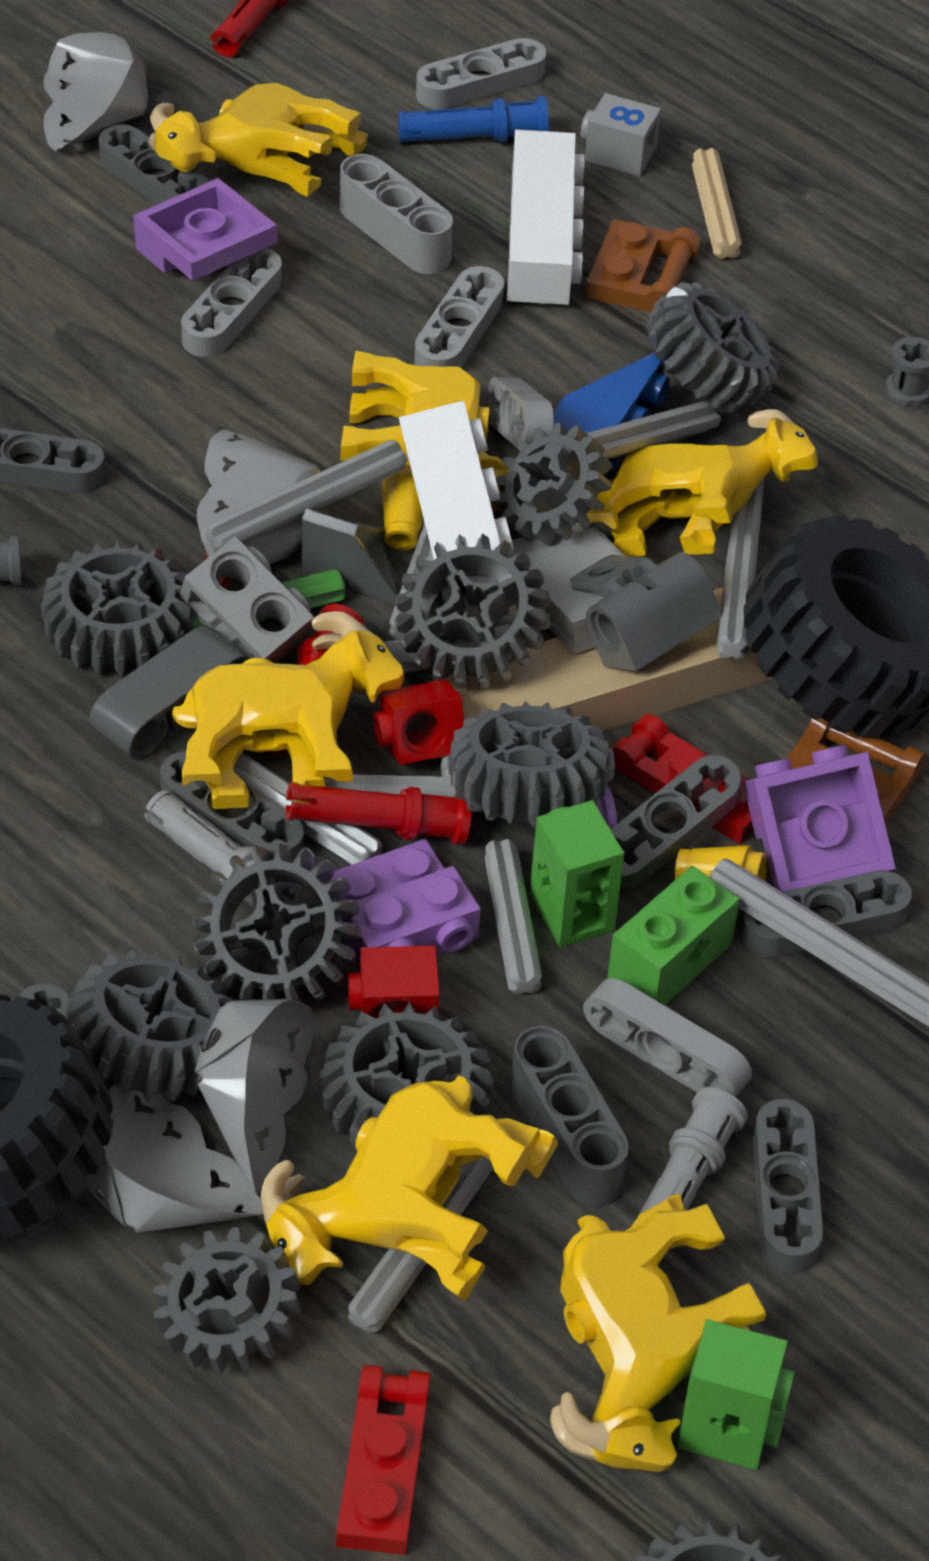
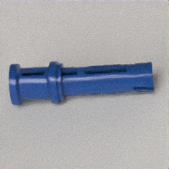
(492, 121)

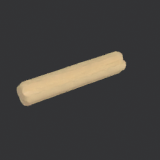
(716, 203)

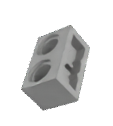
(235, 612)

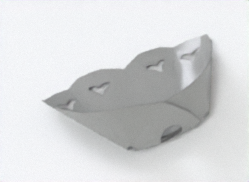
(103, 92)
(255, 475)
(243, 1078)
(161, 1179)

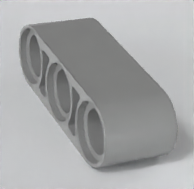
(396, 214)

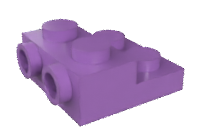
(202, 230)
(819, 819)
(410, 901)

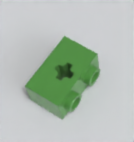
(576, 873)
(675, 936)
(735, 1395)

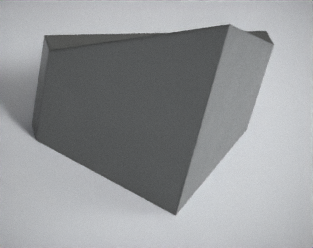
(350, 548)

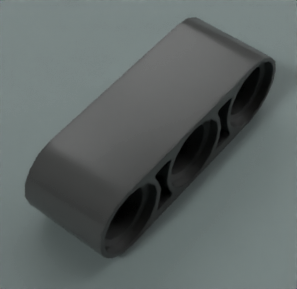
(140, 706)
(554, 1083)

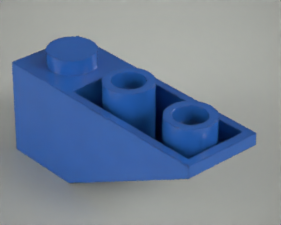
(616, 399)

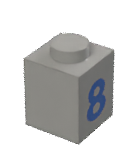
(621, 134)

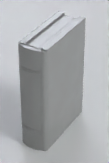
(558, 565)

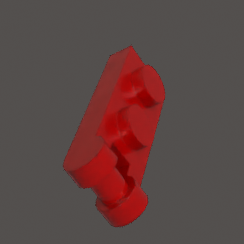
(674, 756)
(383, 1462)

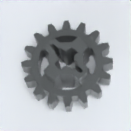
(553, 483)
(230, 1327)

